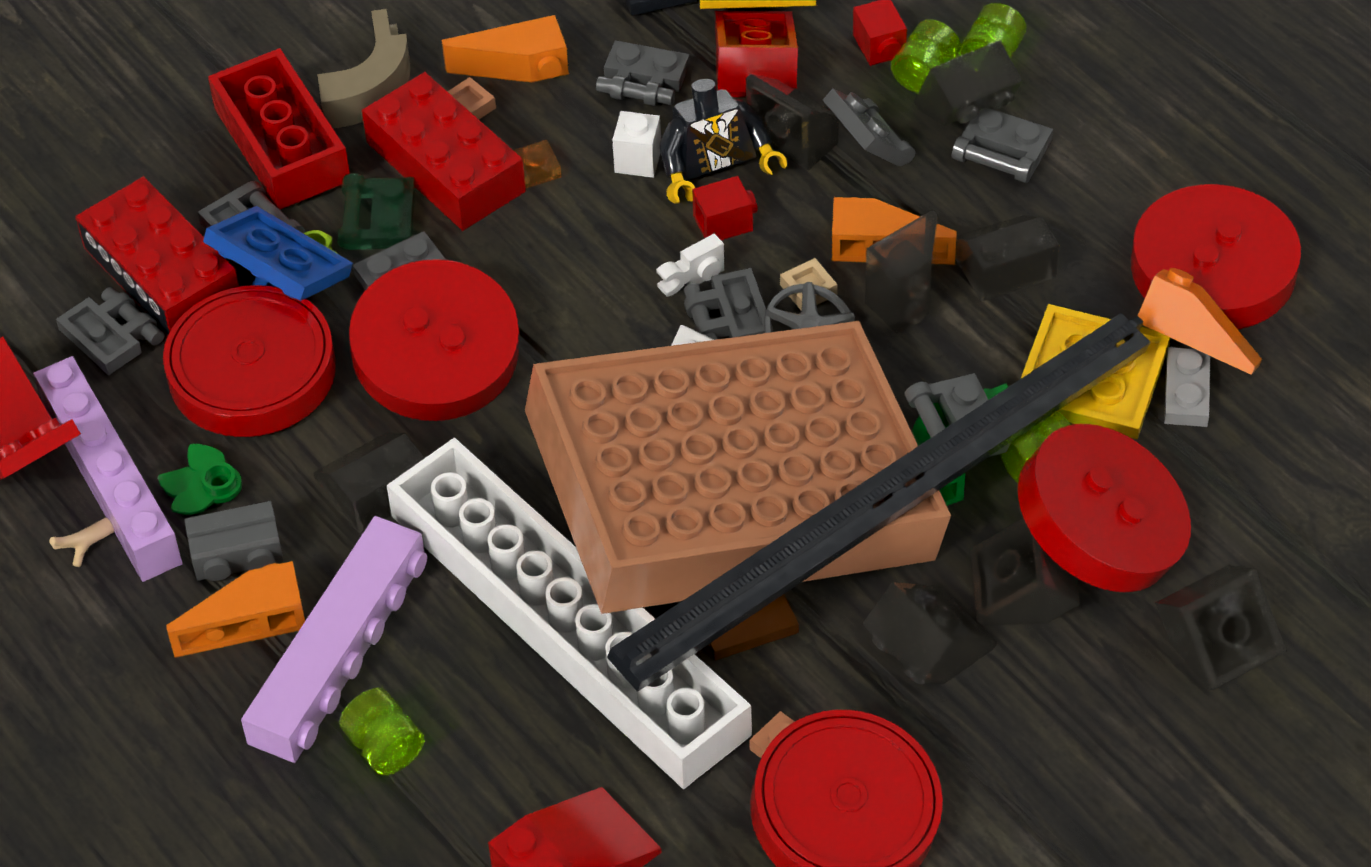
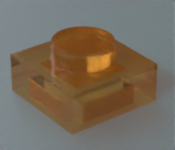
(539, 163)

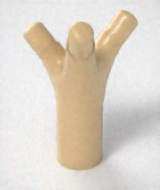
(83, 539)

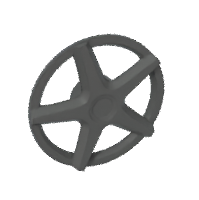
(809, 315)

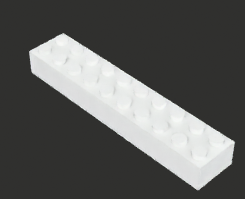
(543, 594)

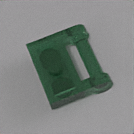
(390, 212)

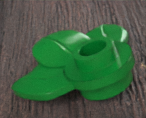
(198, 485)

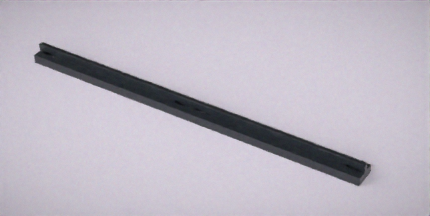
(852, 517)

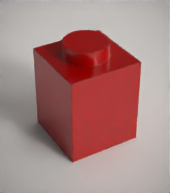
(878, 30)
(724, 208)

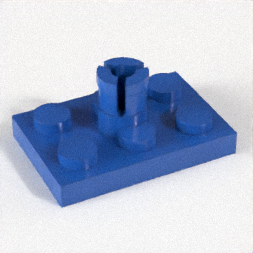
(277, 253)

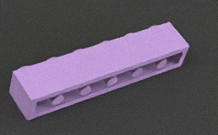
(109, 470)
(334, 640)

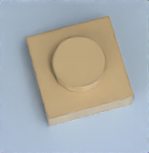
(808, 272)

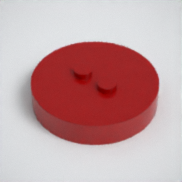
(1229, 243)
(434, 340)
(249, 361)
(1104, 508)
(845, 794)

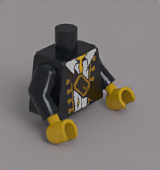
(712, 135)

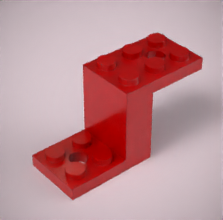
(24, 422)

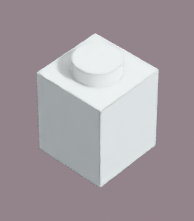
(637, 144)

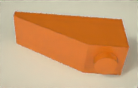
(511, 52)
(866, 221)
(1192, 317)
(248, 609)

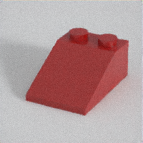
(757, 45)
(575, 833)

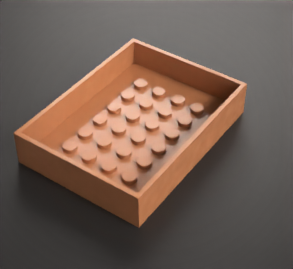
(716, 450)

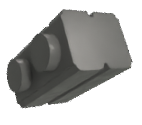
(233, 541)

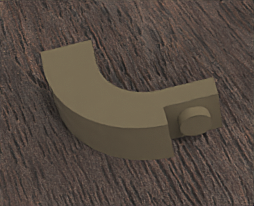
(386, 69)

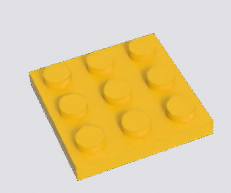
(1118, 400)

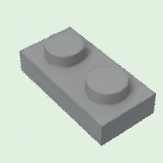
(1187, 387)

